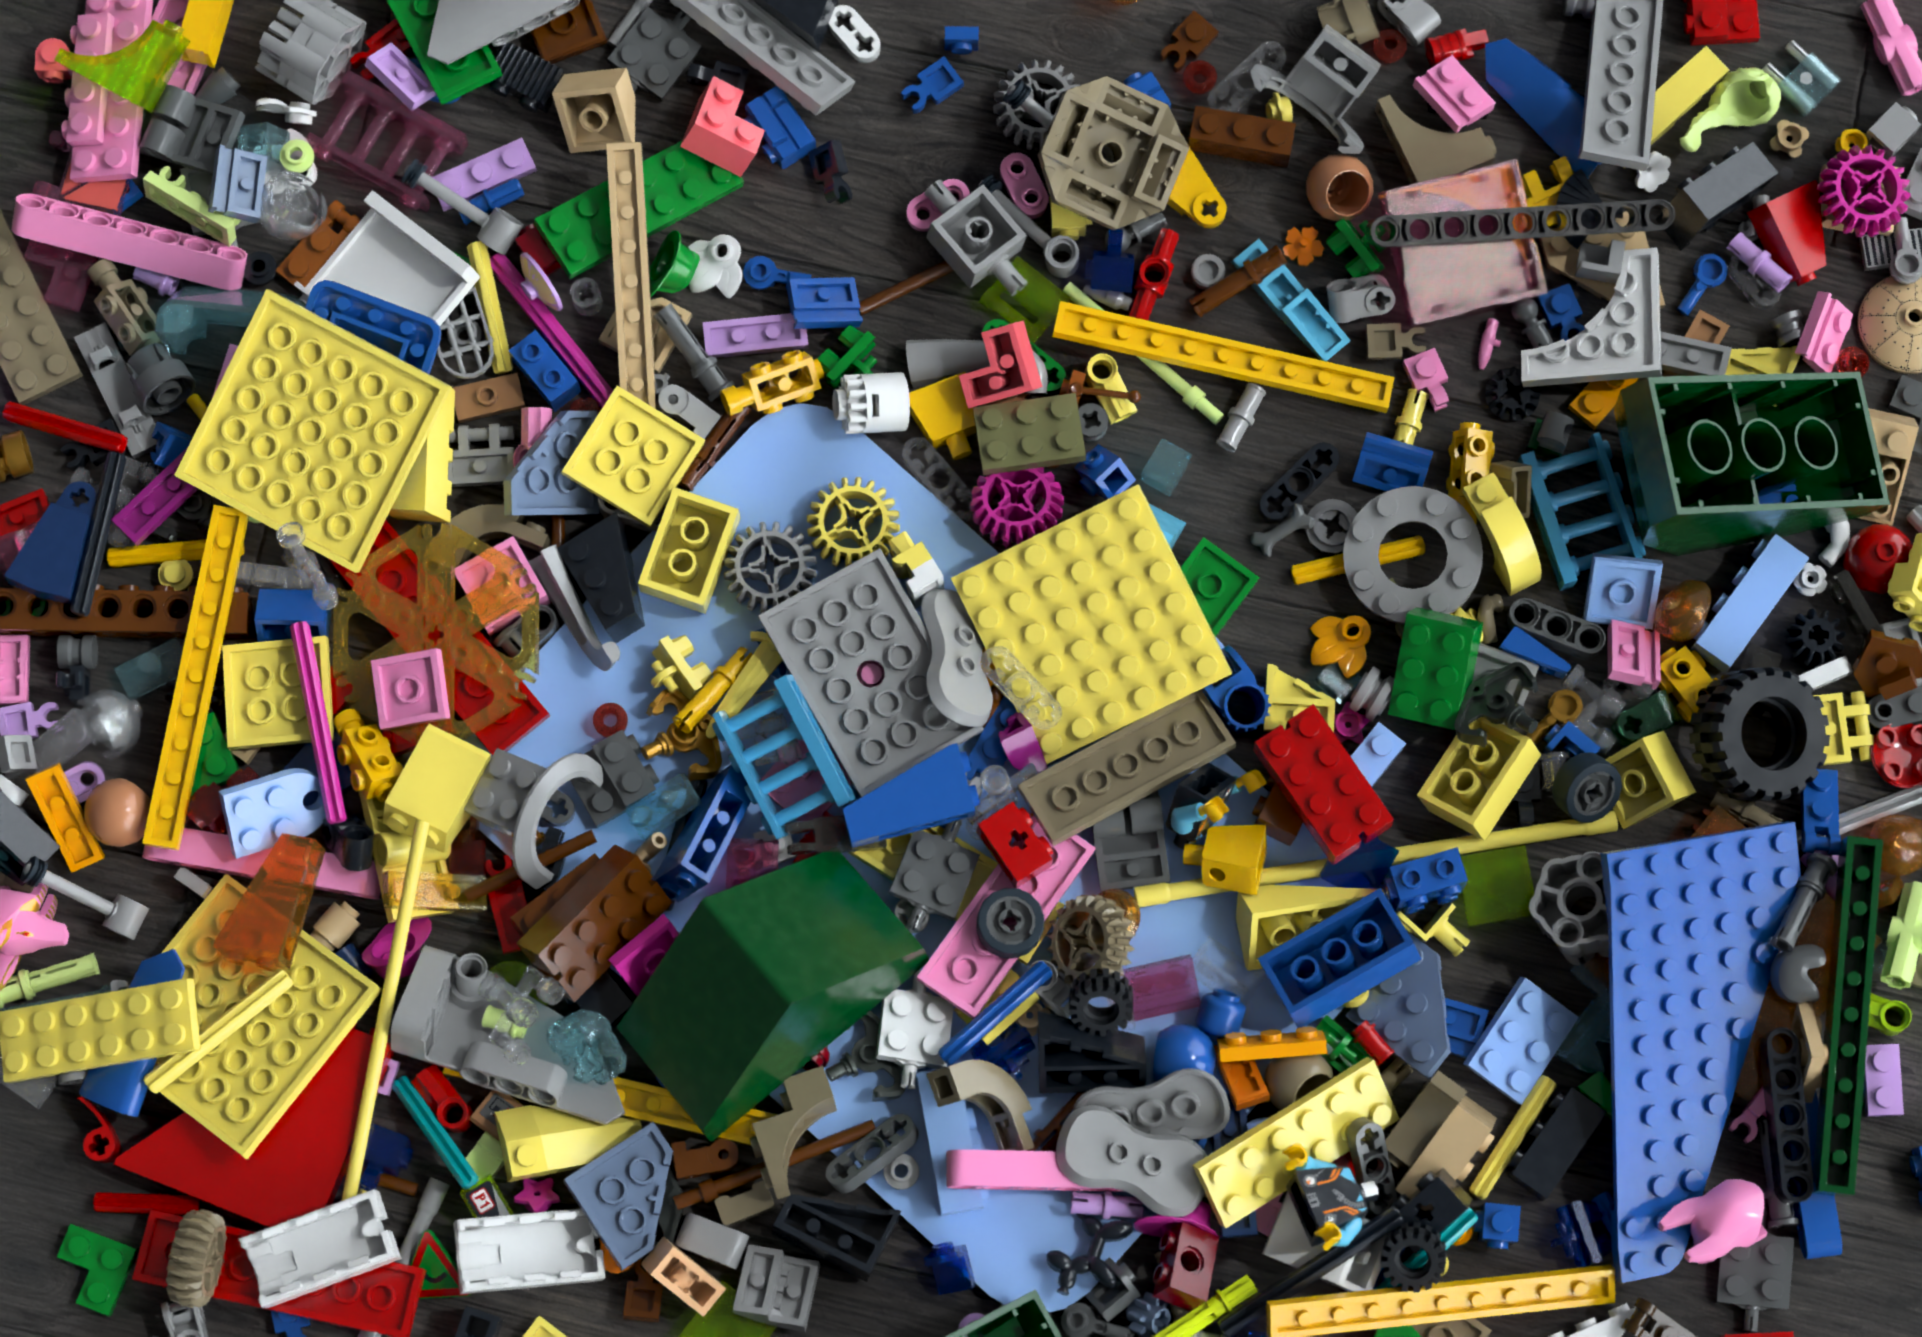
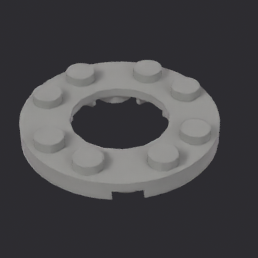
(1406, 506)

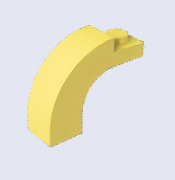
(1512, 544)

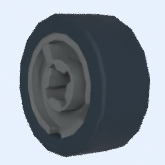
(1586, 787)
(997, 936)

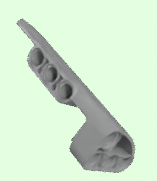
(471, 24)
(443, 1026)

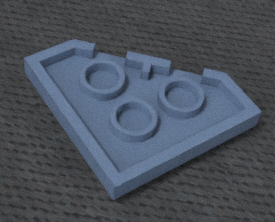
(537, 482)
(1411, 1012)
(625, 1193)

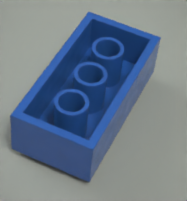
(1339, 958)

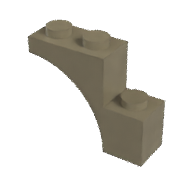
(804, 1102)

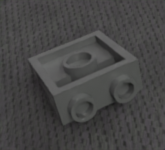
(623, 778)

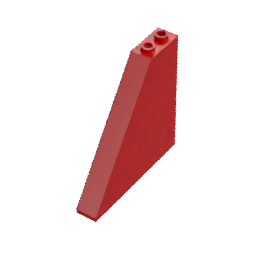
(292, 1167)

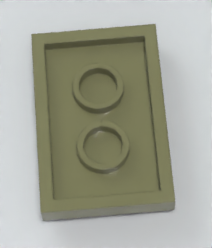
(1029, 434)

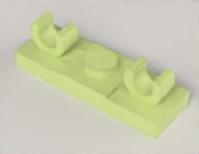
(188, 205)

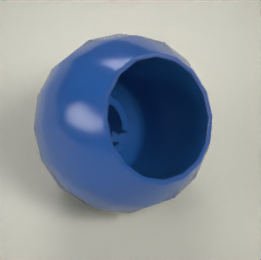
(1182, 1048)

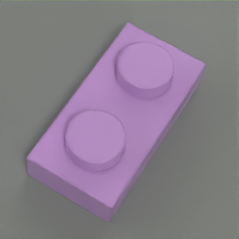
(400, 76)
(1883, 1081)

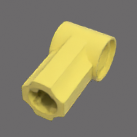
(1116, 408)

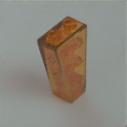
(274, 906)

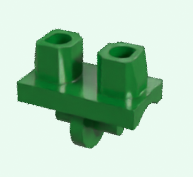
(1348, 236)
(858, 347)
(1341, 1049)

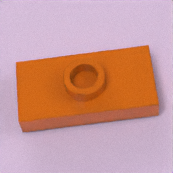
(1243, 1082)

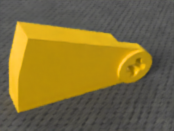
(1194, 189)

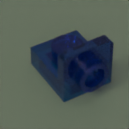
(951, 1267)

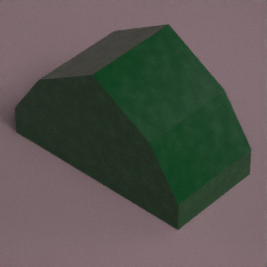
(1716, 443)

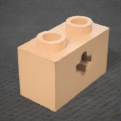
(683, 1276)

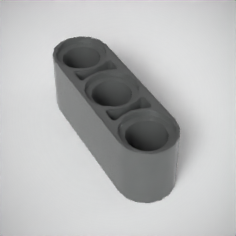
(1572, 626)

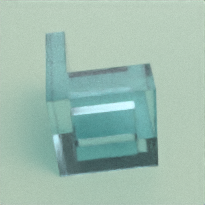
(263, 140)
(1166, 467)

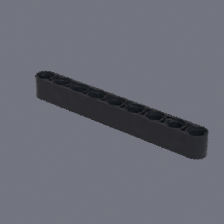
(1536, 223)

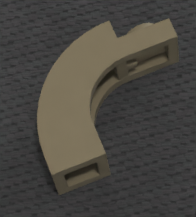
(489, 523)
(992, 1092)

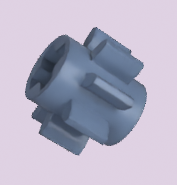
(1148, 1315)

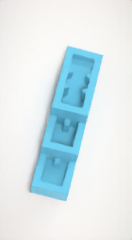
(1296, 307)

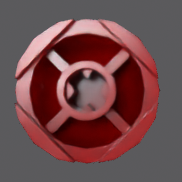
(1873, 556)

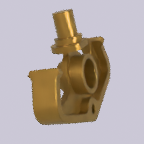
(684, 742)

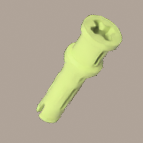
(28, 983)

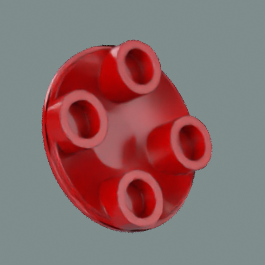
(1898, 755)

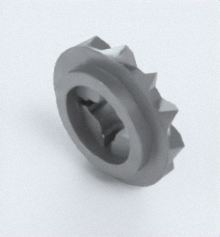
(1325, 512)

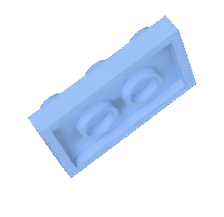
(1520, 1040)

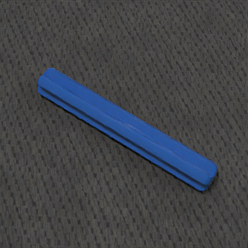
(995, 1013)

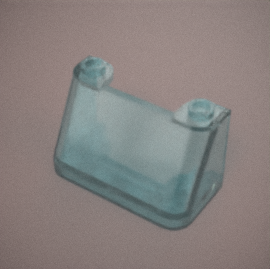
(193, 306)

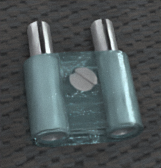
(1807, 82)

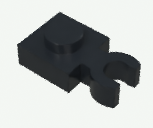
(87, 452)

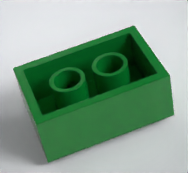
(1434, 666)

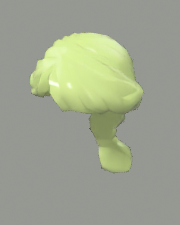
(1740, 99)

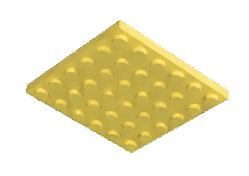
(313, 430)
(1095, 620)
(269, 1060)

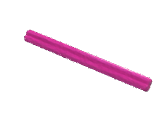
(552, 330)
(318, 722)

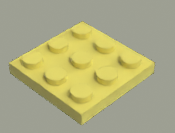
(633, 456)
(266, 694)

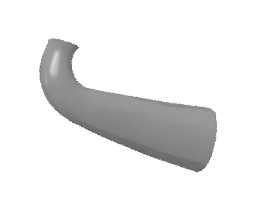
(943, 358)
(561, 592)

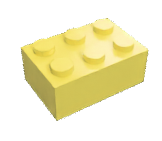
(689, 550)
(1477, 783)

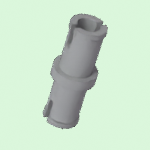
(1241, 417)

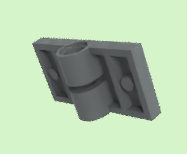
(188, 129)
(1132, 846)

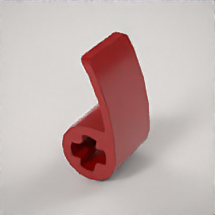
(105, 1132)

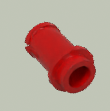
(1372, 1042)

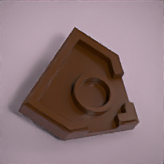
(1888, 665)

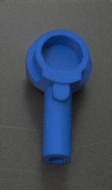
(1708, 272)
(762, 273)

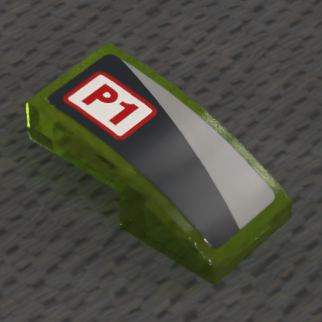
(486, 1199)

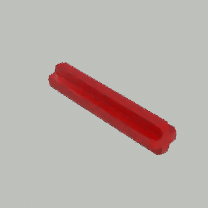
(144, 1203)

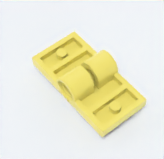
(392, 853)

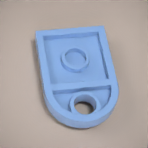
(268, 807)

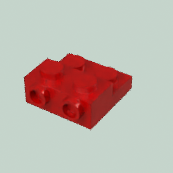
(1722, 21)

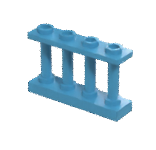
(1546, 503)
(818, 758)

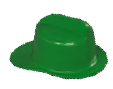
(672, 266)

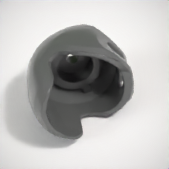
(1790, 975)

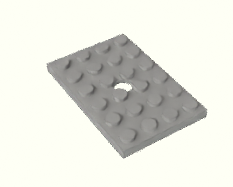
(824, 640)

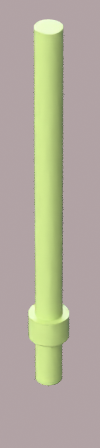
(1192, 396)

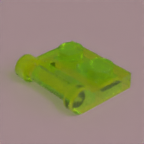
(1038, 297)

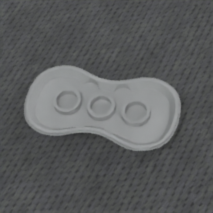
(955, 673)
(1179, 1104)
(1107, 1152)

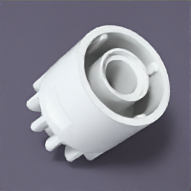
(872, 403)

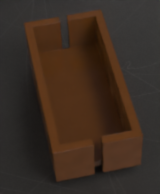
(594, 921)

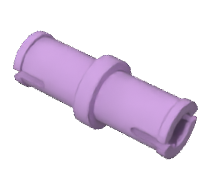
(1759, 262)
(1106, 1205)

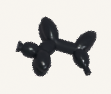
(1091, 1262)

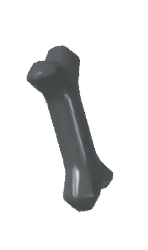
(1296, 521)

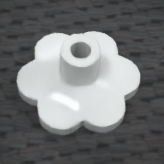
(1655, 174)

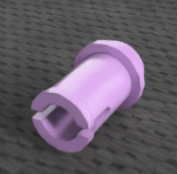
(163, 283)

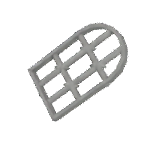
(472, 344)

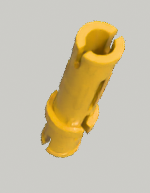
(713, 691)

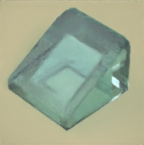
(1335, 683)

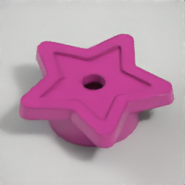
(1357, 722)
(537, 1203)

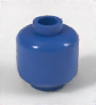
(1220, 1013)

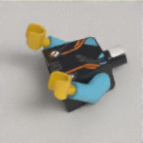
(1203, 799)
(1327, 1198)

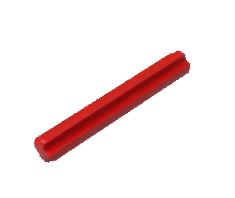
(64, 427)

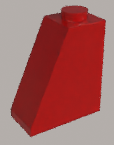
(1793, 232)

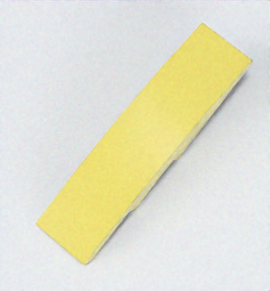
(1685, 90)

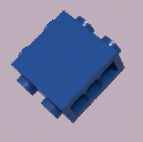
(1425, 880)

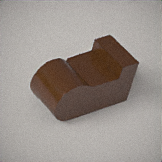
(704, 1161)

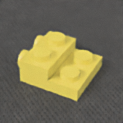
(1906, 585)

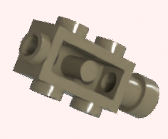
(124, 307)

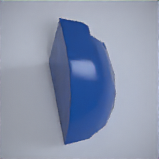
(169, 444)

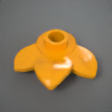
(1337, 646)

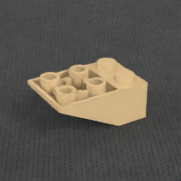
(1895, 443)

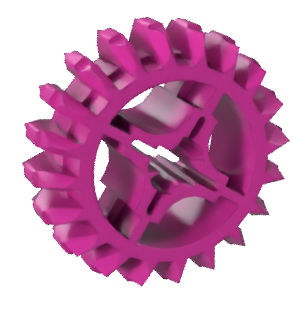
(1886, 207)
(1011, 520)

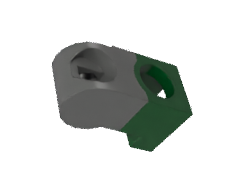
(1550, 435)

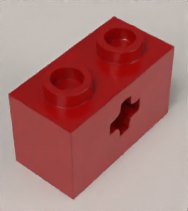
(1016, 863)

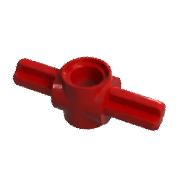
(1157, 261)

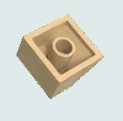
(596, 109)

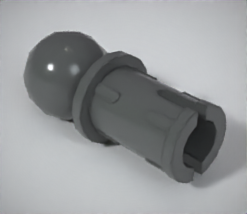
(1139, 230)
(1525, 312)

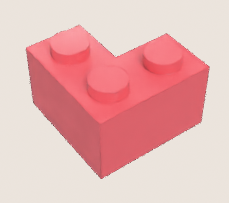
(720, 134)
(1010, 368)

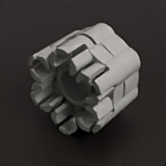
(315, 52)
(1557, 890)

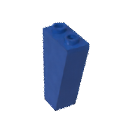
(916, 800)
(704, 837)

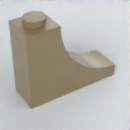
(1432, 153)
(1422, 1119)

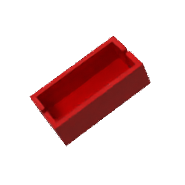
(1323, 784)

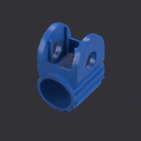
(1240, 680)

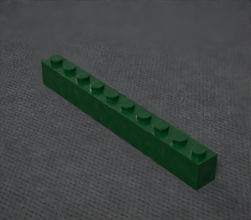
(1847, 1016)

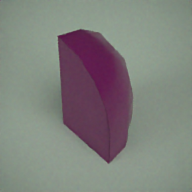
(1021, 743)

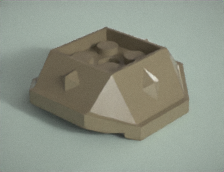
(1145, 150)

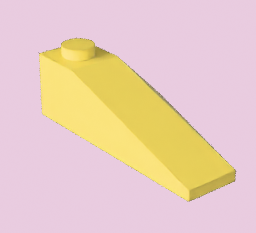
(1285, 912)
(550, 1141)

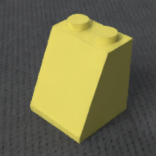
(436, 787)

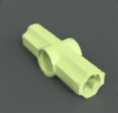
(1904, 939)

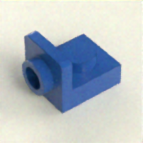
(1572, 737)

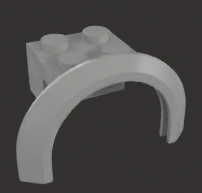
(1325, 83)
(514, 796)

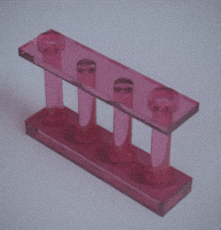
(387, 108)

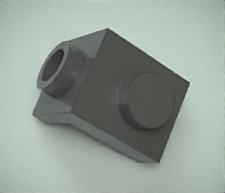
(1113, 1300)

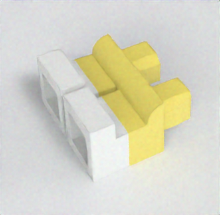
(915, 564)

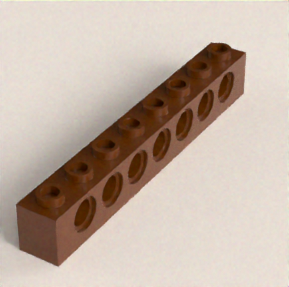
(125, 622)

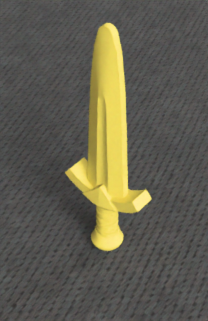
(751, 678)

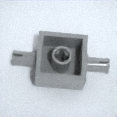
(957, 235)

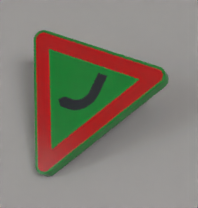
(441, 1271)

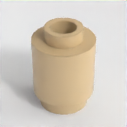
(336, 925)

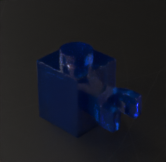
(1111, 268)
(384, 1152)

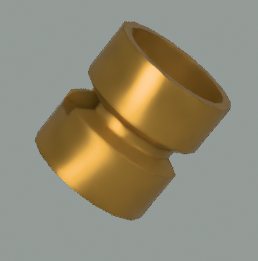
(15, 456)

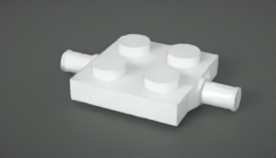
(913, 1030)

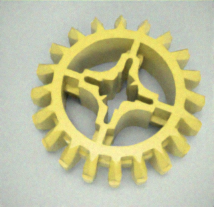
(866, 516)

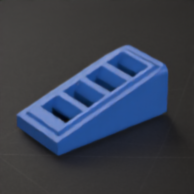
(1526, 647)

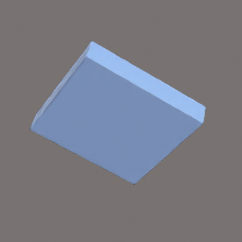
(1622, 590)

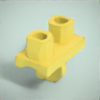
(673, 669)

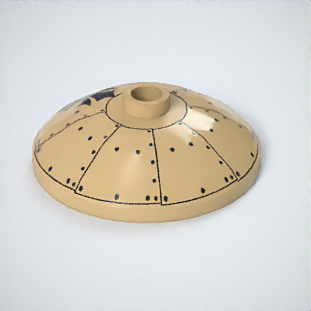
(1886, 325)

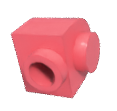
(46, 66)

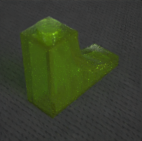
(139, 69)

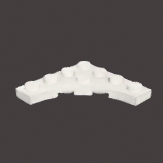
(1617, 342)

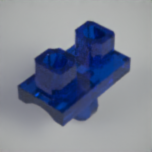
(1009, 1053)
(1577, 1236)

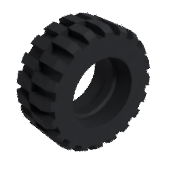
(1799, 734)

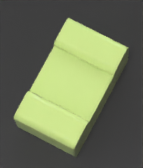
(486, 1156)

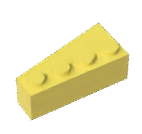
(427, 484)

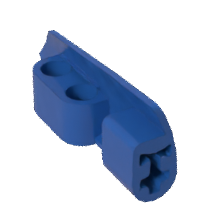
(1539, 98)
(122, 1085)

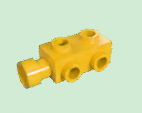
(778, 386)
(1473, 464)
(1684, 686)
(367, 755)

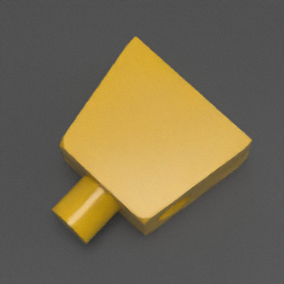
(944, 415)
(1230, 857)

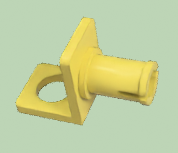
(1439, 928)

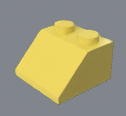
(1649, 778)

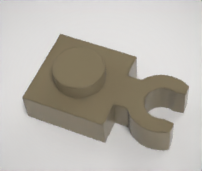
(1387, 341)

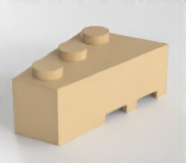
(1452, 1146)

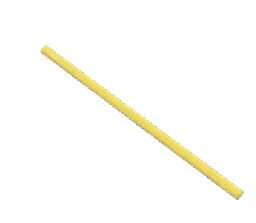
(385, 1009)

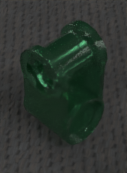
(1648, 717)

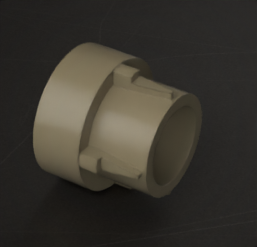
(1350, 19)

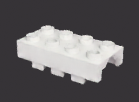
(320, 1248)
(526, 1251)

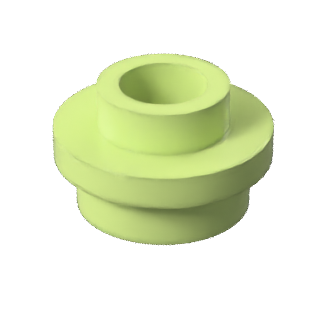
(300, 165)

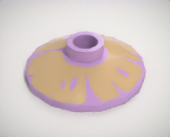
(538, 284)

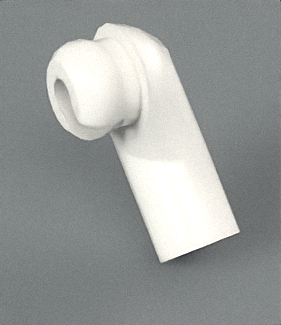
(1839, 541)

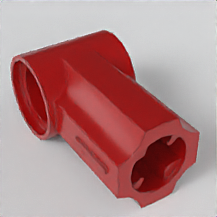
(441, 1097)

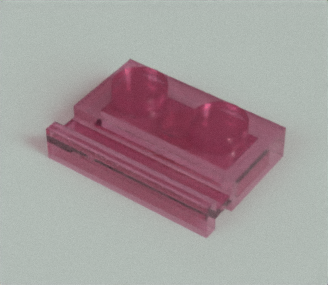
(750, 860)
(1163, 987)

